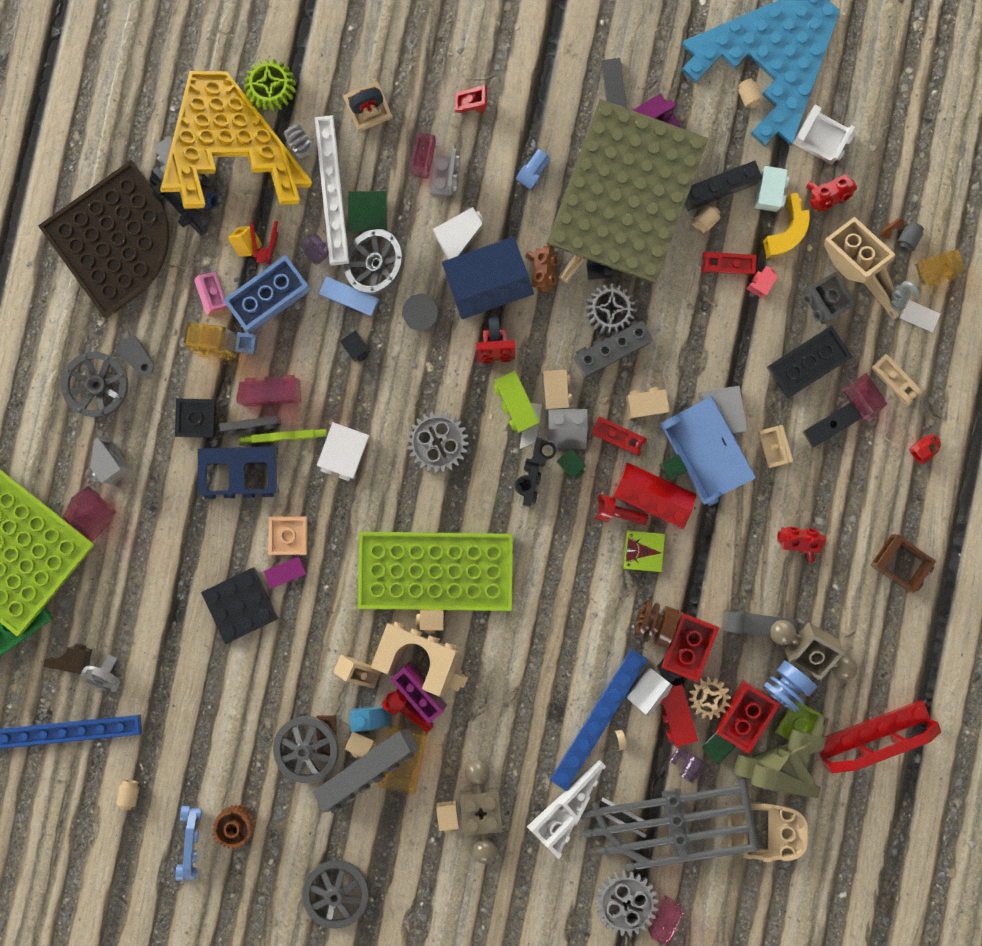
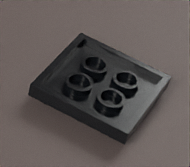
(239, 605)

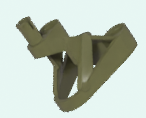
(791, 758)

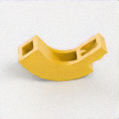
(798, 224)

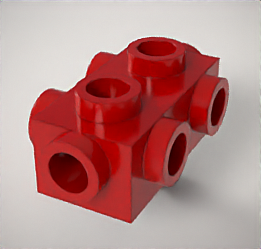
(831, 193)
(804, 541)

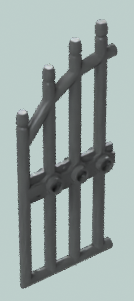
(677, 820)

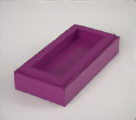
(285, 572)

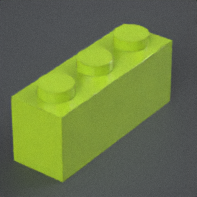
(515, 402)

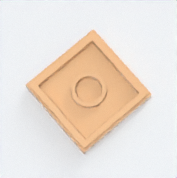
(288, 536)

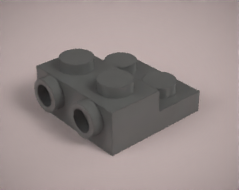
(828, 298)

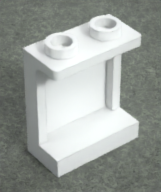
(823, 136)
(342, 451)

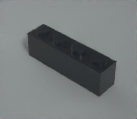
(723, 185)

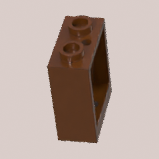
(888, 551)

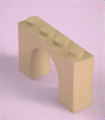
(442, 657)

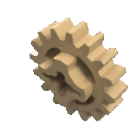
(715, 694)

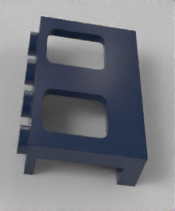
(236, 460)

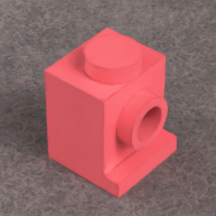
(762, 282)

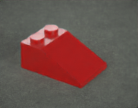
(690, 647)
(747, 716)

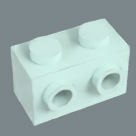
(771, 189)

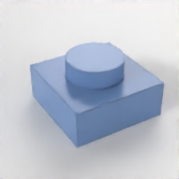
(246, 343)

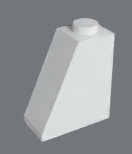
(458, 232)

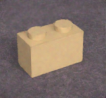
(556, 389)
(647, 403)

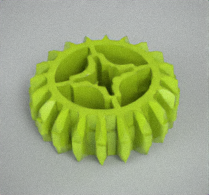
(254, 84)

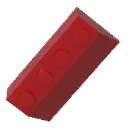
(654, 496)

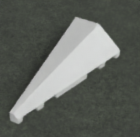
(558, 819)

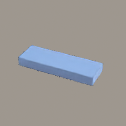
(348, 296)

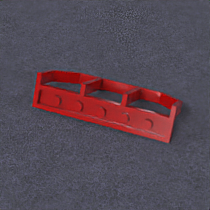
(875, 729)

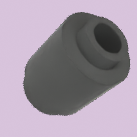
(910, 237)

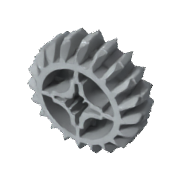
(609, 326)

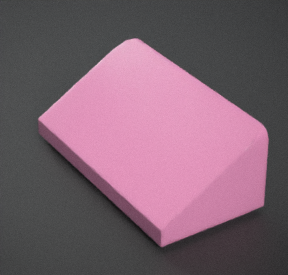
(210, 292)

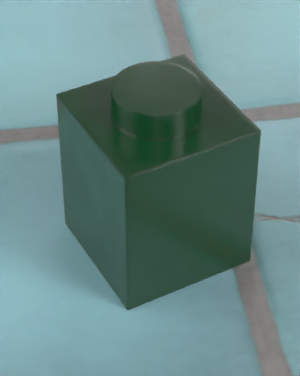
(571, 464)
(673, 467)

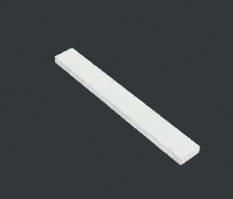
(332, 190)

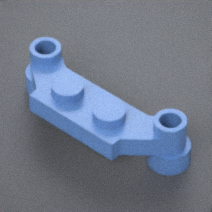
(191, 816)

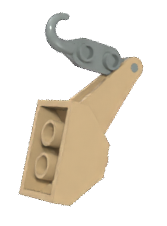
(864, 260)

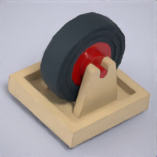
(367, 106)

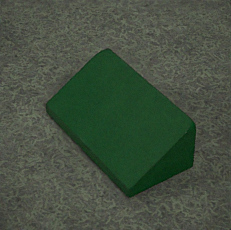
(718, 748)

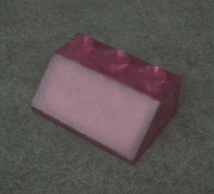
(269, 391)

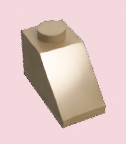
(356, 672)

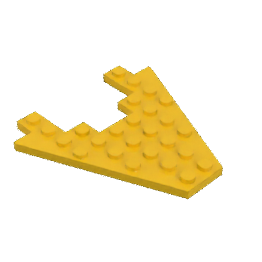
(223, 122)

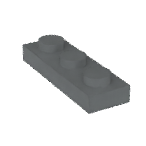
(250, 425)

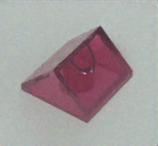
(865, 396)

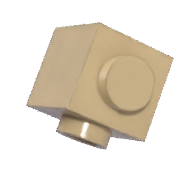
(430, 620)
(360, 744)

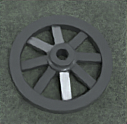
(373, 260)
(90, 384)
(308, 747)
(338, 890)

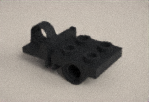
(532, 465)

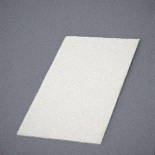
(920, 316)

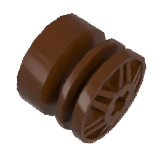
(660, 625)

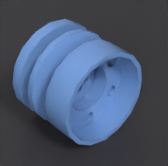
(790, 686)

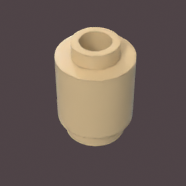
(750, 93)
(706, 219)
(128, 794)

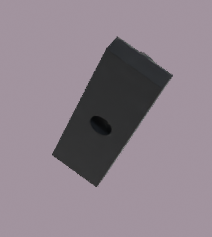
(841, 419)

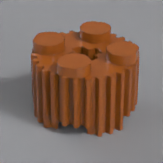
(234, 836)

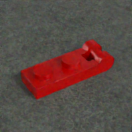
(729, 263)
(618, 436)

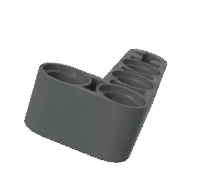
(751, 623)

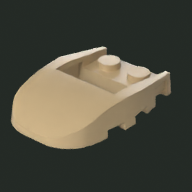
(785, 833)

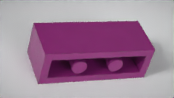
(410, 684)

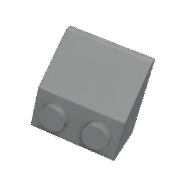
(567, 428)
(107, 462)

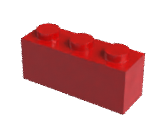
(678, 717)

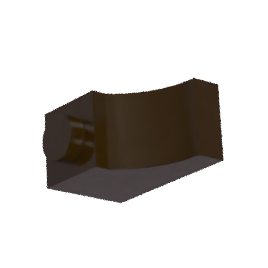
(72, 660)

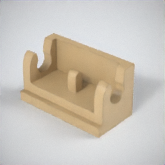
(775, 446)

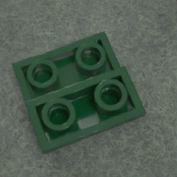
(367, 210)

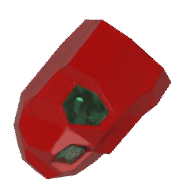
(925, 448)

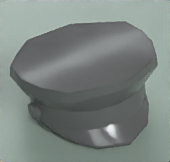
(420, 312)

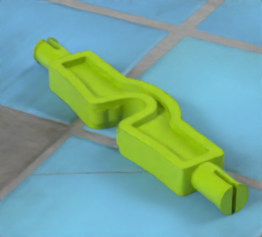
(287, 435)

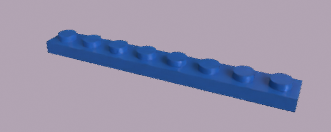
(598, 719)

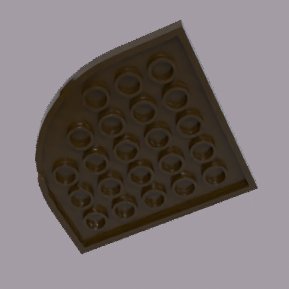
(112, 238)

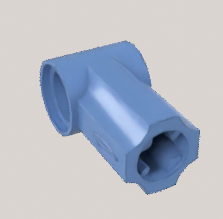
(530, 173)

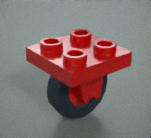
(495, 349)

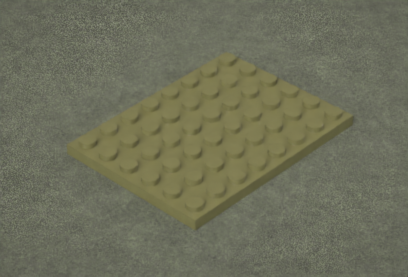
(627, 191)

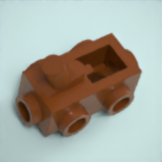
(544, 268)

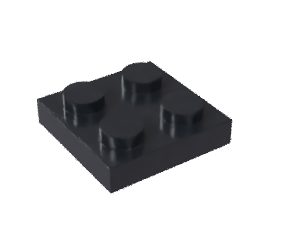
(195, 418)

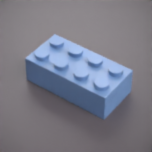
(267, 295)

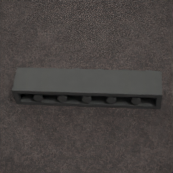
(366, 771)

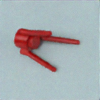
(265, 254)

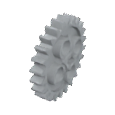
(422, 450)
(618, 918)

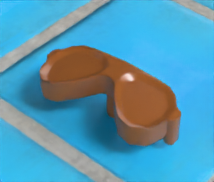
(888, 231)

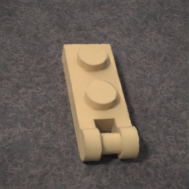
(896, 379)

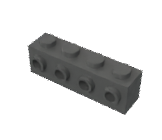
(612, 349)

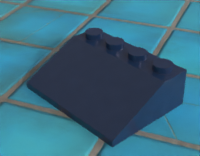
(487, 277)

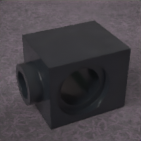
(355, 347)

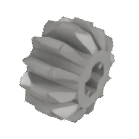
(299, 140)

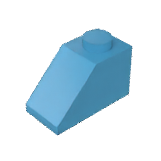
(369, 718)

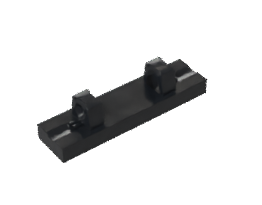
(188, 216)

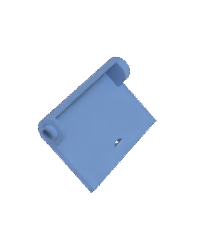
(709, 461)

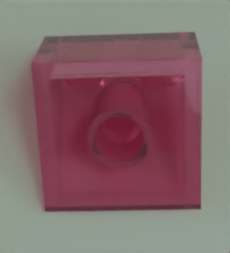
(89, 513)

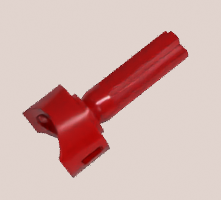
(608, 509)
(399, 703)

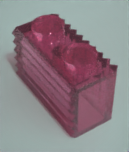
(422, 155)
(666, 920)

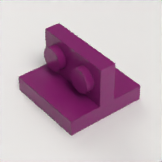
(659, 109)

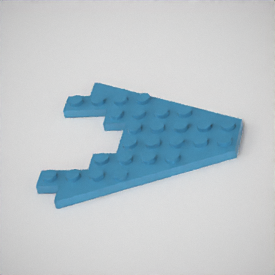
(785, 42)

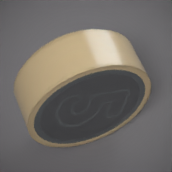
(620, 740)

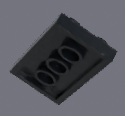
(809, 362)

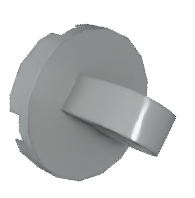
(101, 677)

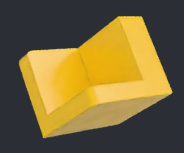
(242, 241)

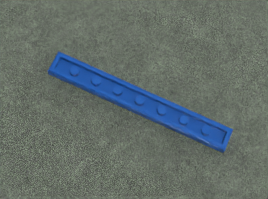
(70, 731)

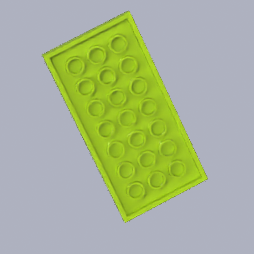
(435, 571)

